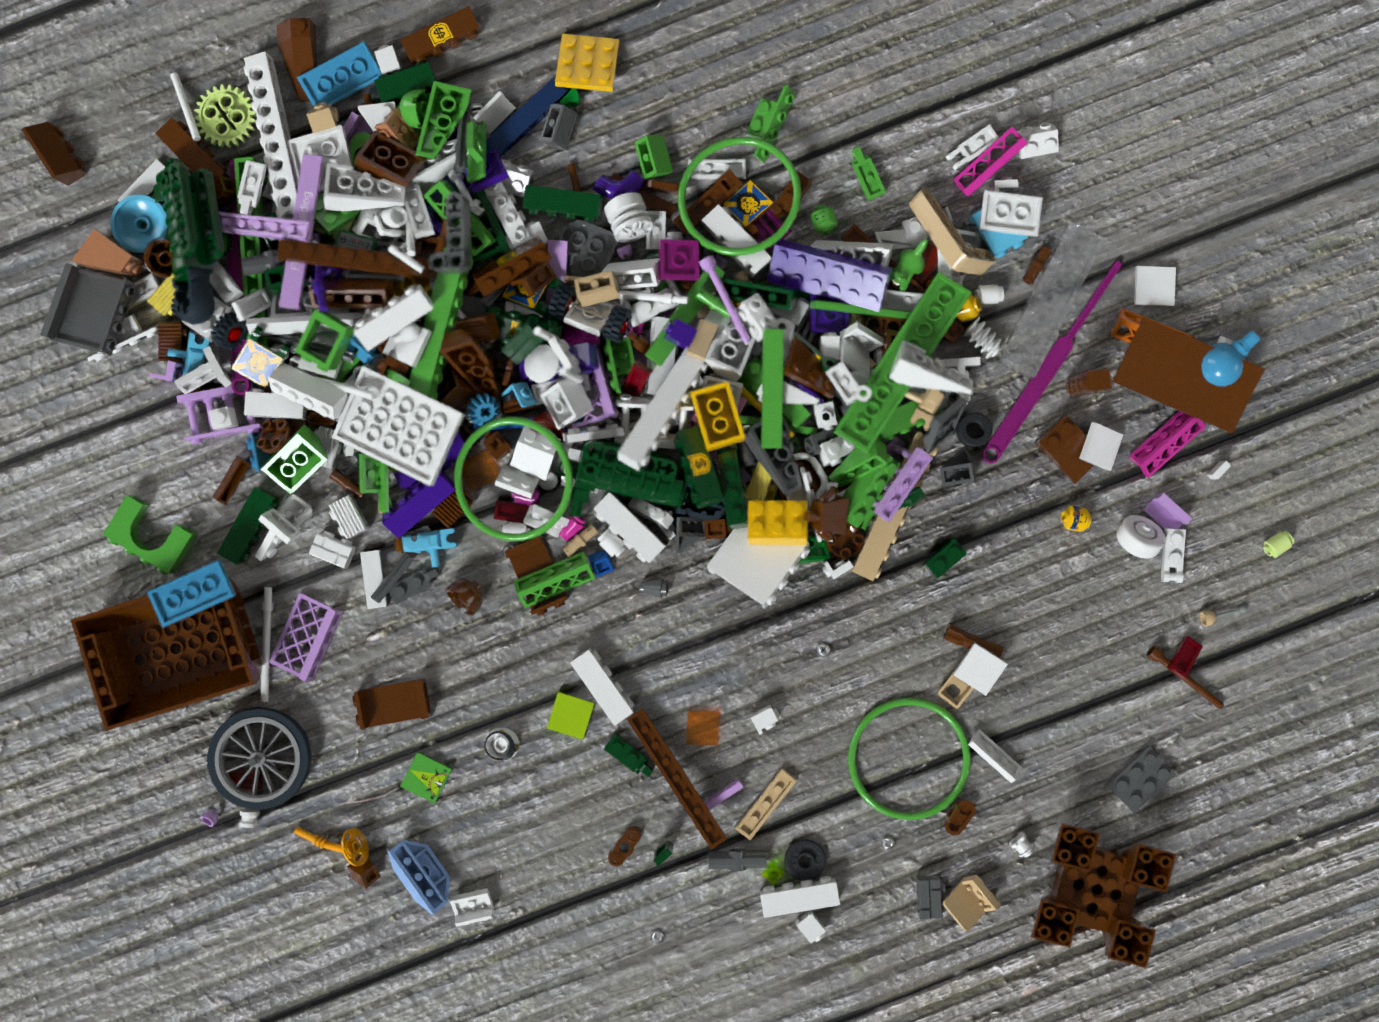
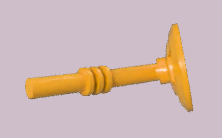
(349, 848)

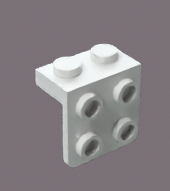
(856, 345)

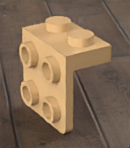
(970, 901)

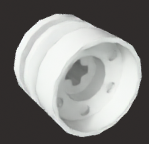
(628, 217)

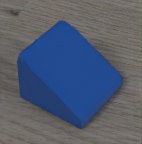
(601, 563)

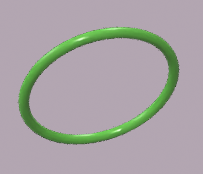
(722, 144)
(567, 468)
(909, 815)

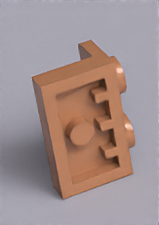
(398, 130)

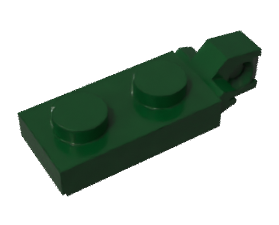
(628, 755)

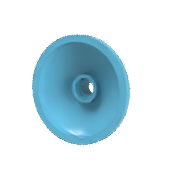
(128, 221)

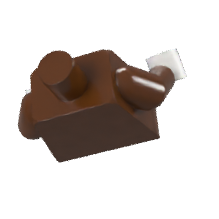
(828, 513)

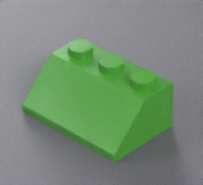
(296, 460)

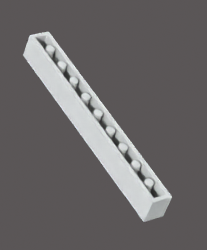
(666, 403)

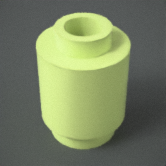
(1278, 544)

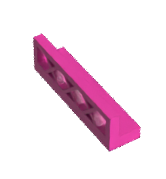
(983, 177)
(1164, 439)

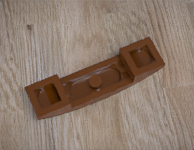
(717, 194)

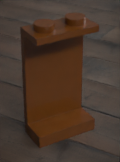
(528, 559)
(392, 703)

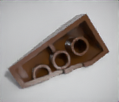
(298, 49)
(470, 362)

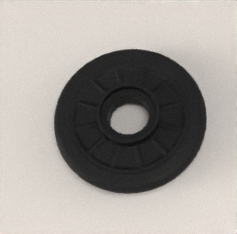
(799, 849)

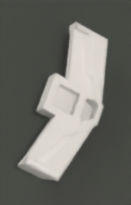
(909, 236)

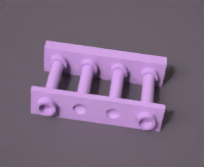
(208, 398)
(905, 480)

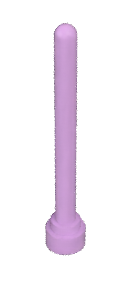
(709, 266)

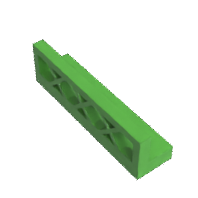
(476, 225)
(552, 577)

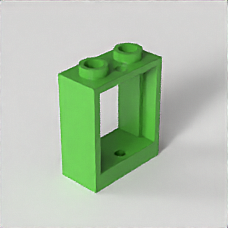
(346, 332)

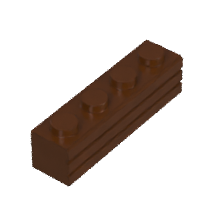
(231, 480)

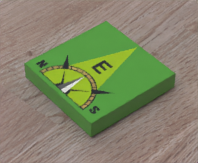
(426, 777)

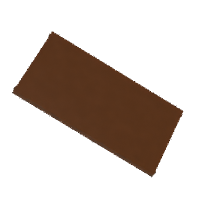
(1169, 370)

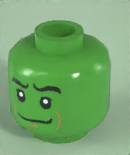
(824, 219)

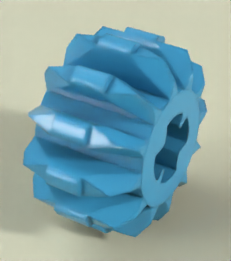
(479, 403)

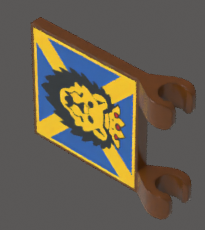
(749, 205)

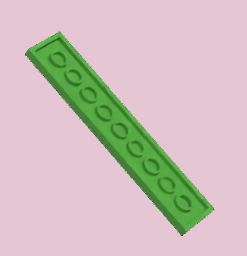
(924, 329)

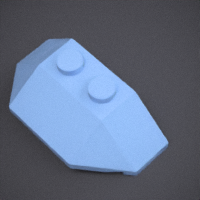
(421, 874)

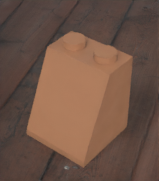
(107, 255)

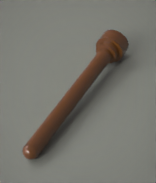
(1156, 654)

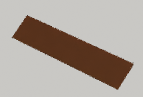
(652, 200)

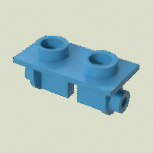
(364, 355)
(258, 459)

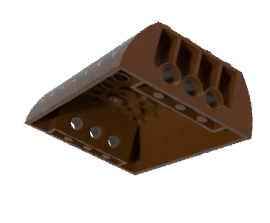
(166, 680)

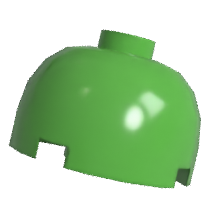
(414, 107)

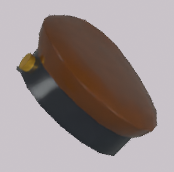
(511, 405)

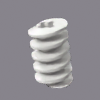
(983, 338)

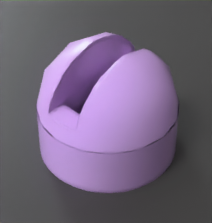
(210, 818)

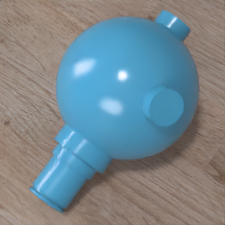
(1224, 363)

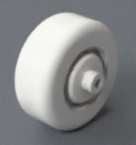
(1140, 536)

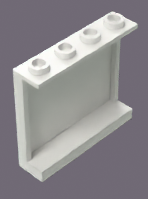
(756, 568)

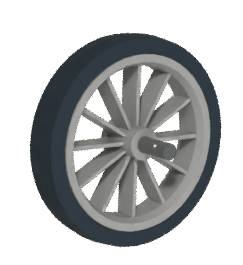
(259, 758)

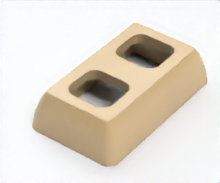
(965, 690)

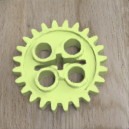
(239, 106)

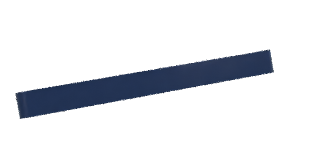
(514, 128)

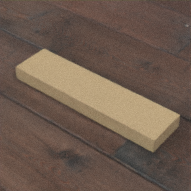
(766, 804)

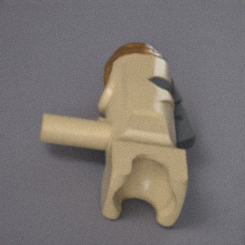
(928, 404)

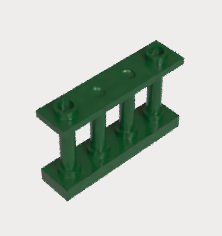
(494, 228)

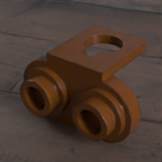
(959, 816)

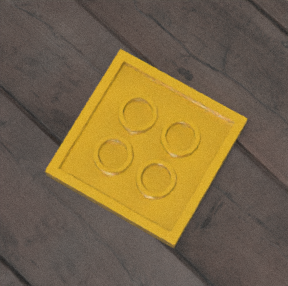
(587, 62)

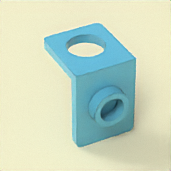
(522, 393)

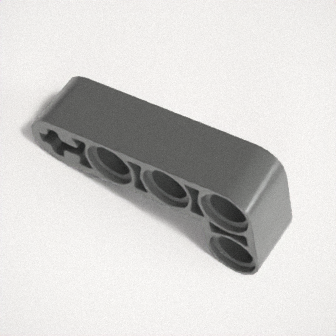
(456, 208)

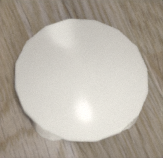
(541, 364)

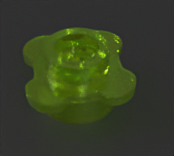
(773, 868)

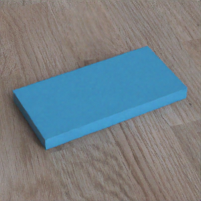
(340, 75)
(191, 593)

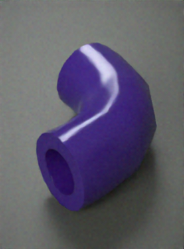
(613, 188)

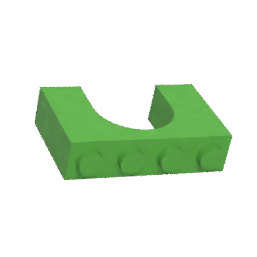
(123, 531)

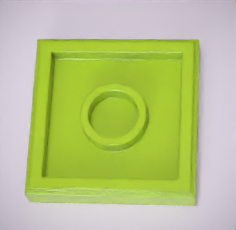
(570, 715)

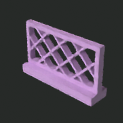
(604, 394)
(321, 640)

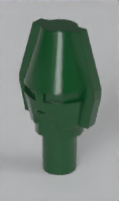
(913, 497)

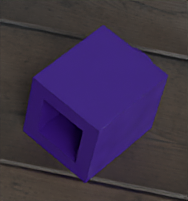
(680, 333)

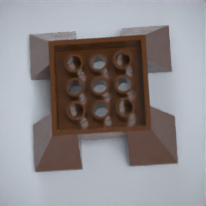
(1066, 905)

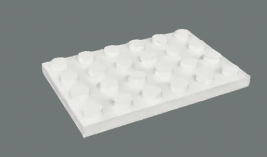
(398, 426)

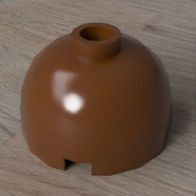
(158, 257)
(466, 595)

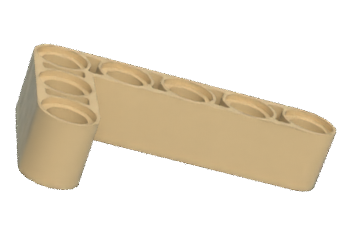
(946, 238)

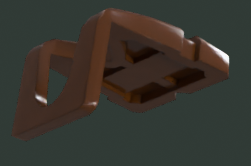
(508, 377)

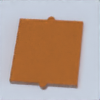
(479, 470)
(702, 727)

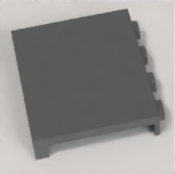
(88, 310)

